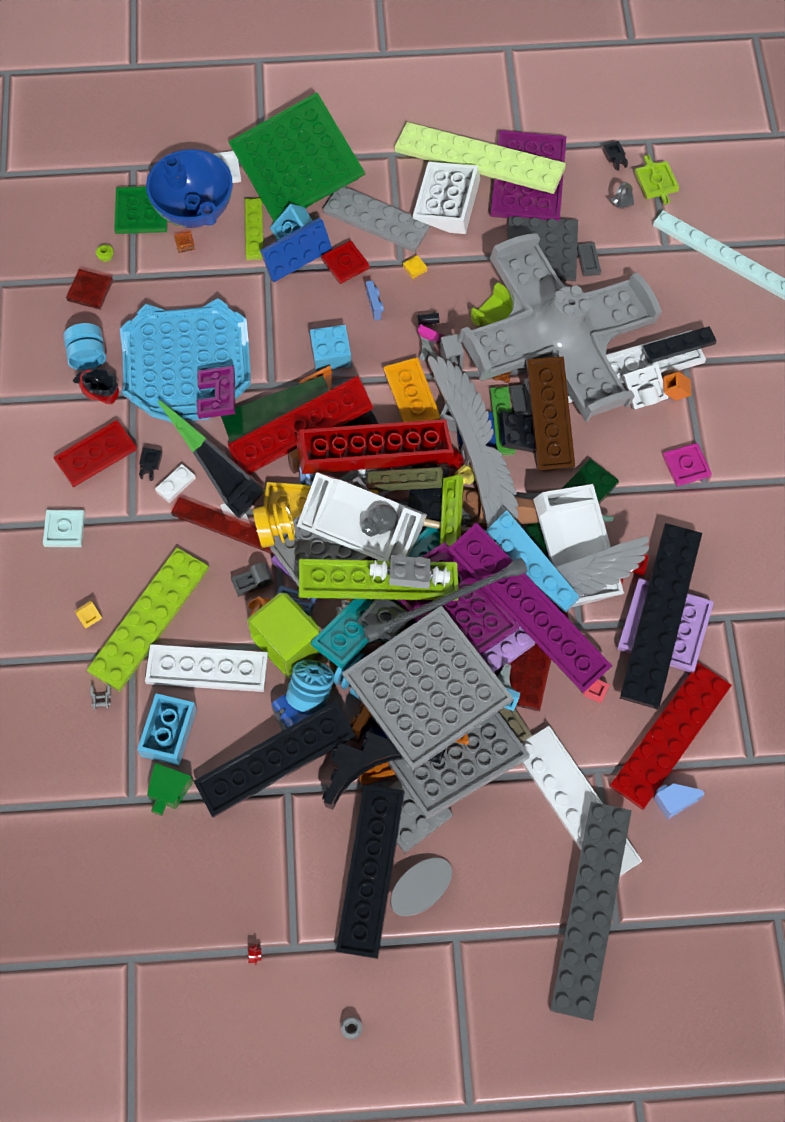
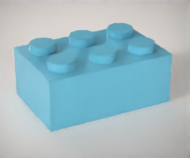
(167, 729)

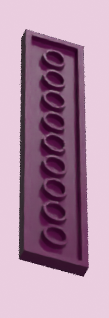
(531, 609)

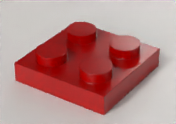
(345, 262)

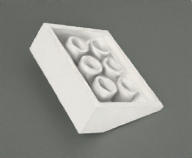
(447, 196)

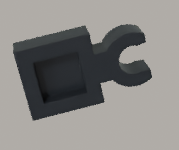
(615, 153)
(150, 460)

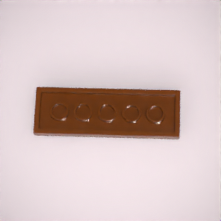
(550, 413)

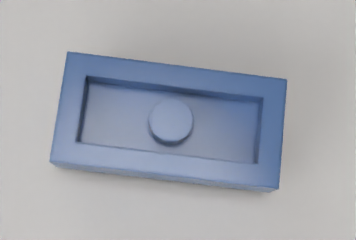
(373, 294)

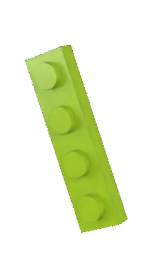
(254, 228)
(451, 509)

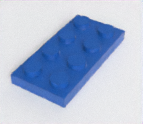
(296, 249)

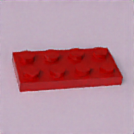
(95, 453)

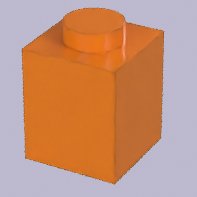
(677, 386)

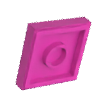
(687, 464)

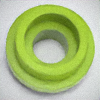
(107, 256)

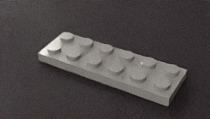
(376, 218)

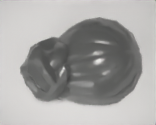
(380, 520)

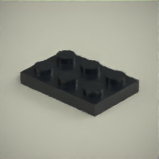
(428, 500)

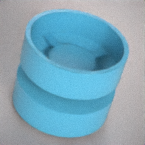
(84, 346)

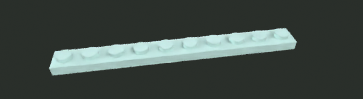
(721, 253)

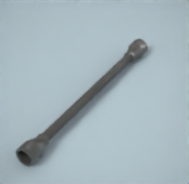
(376, 630)

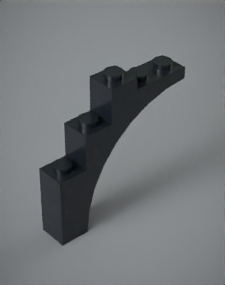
(354, 762)

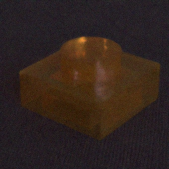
(184, 242)

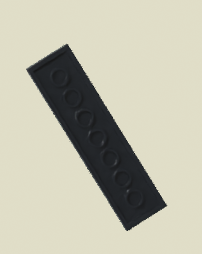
(274, 759)
(370, 872)

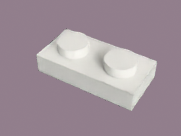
(175, 483)

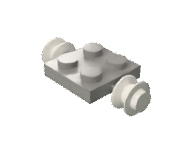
(409, 572)

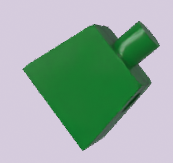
(167, 788)

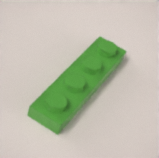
(500, 402)

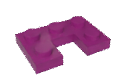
(224, 383)

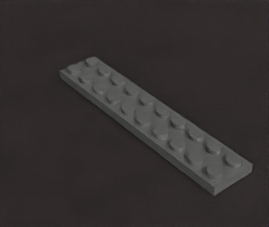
(591, 911)

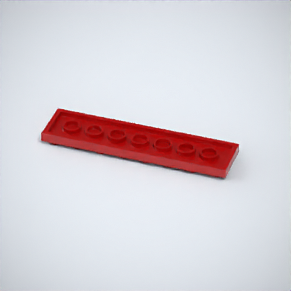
(280, 435)
(670, 736)

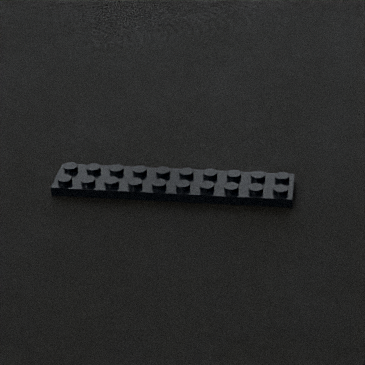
(661, 616)

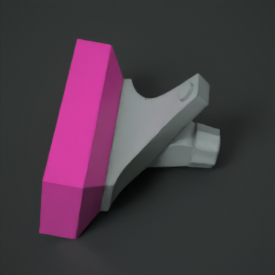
(429, 338)

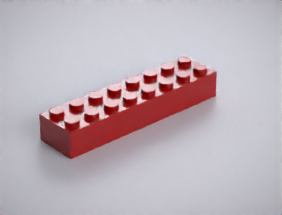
(374, 446)

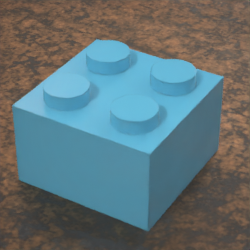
(330, 347)

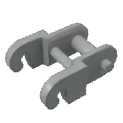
(107, 695)

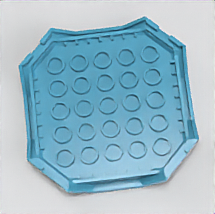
(171, 346)

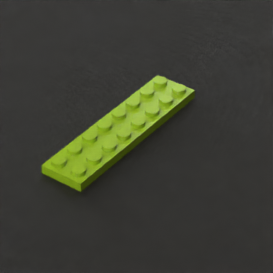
(352, 581)
(147, 619)

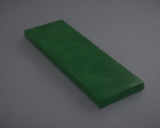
(264, 410)

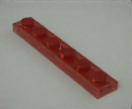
(218, 523)

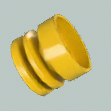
(274, 524)

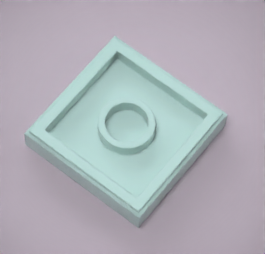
(64, 528)

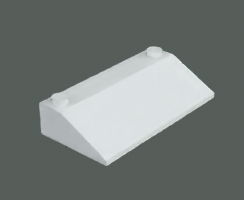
(337, 513)
(573, 530)

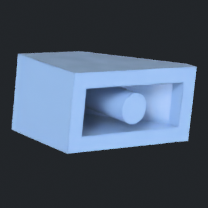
(676, 798)

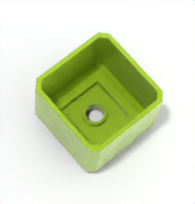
(284, 632)

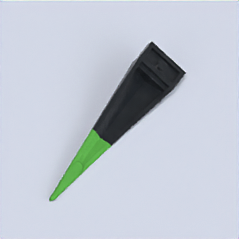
(231, 481)

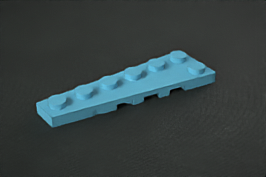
(540, 570)

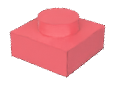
(597, 691)

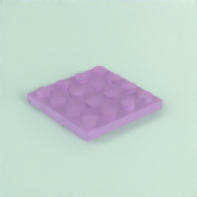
(690, 632)

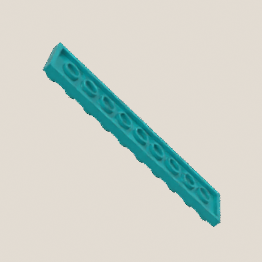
(344, 635)

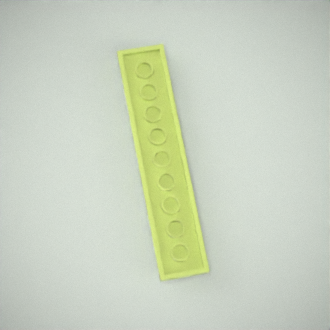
(491, 159)

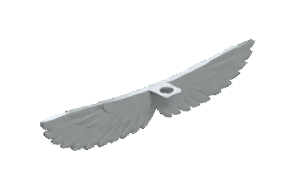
(471, 419)
(604, 567)

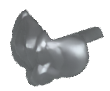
(623, 199)

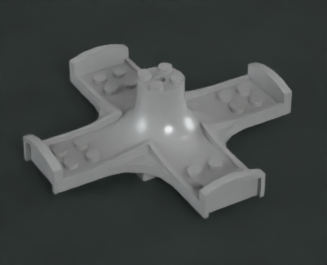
(560, 322)

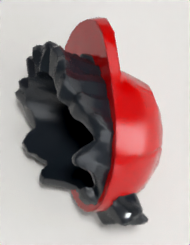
(98, 385)

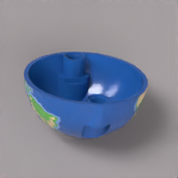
(196, 195)

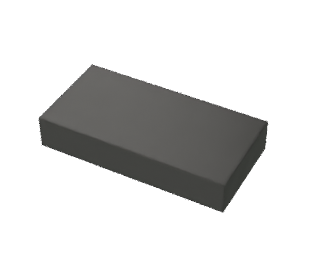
(588, 259)
(520, 399)

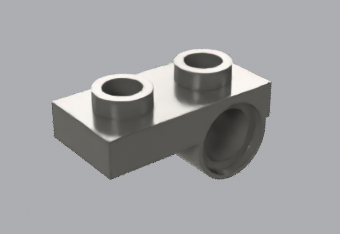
(253, 580)

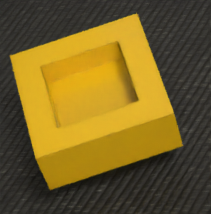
(415, 267)
(88, 614)

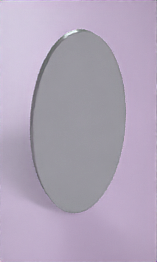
(421, 887)

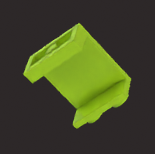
(495, 308)

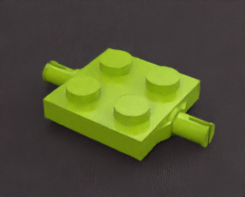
(656, 180)

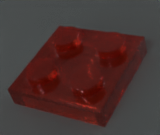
(89, 289)

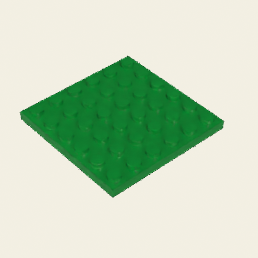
(296, 157)

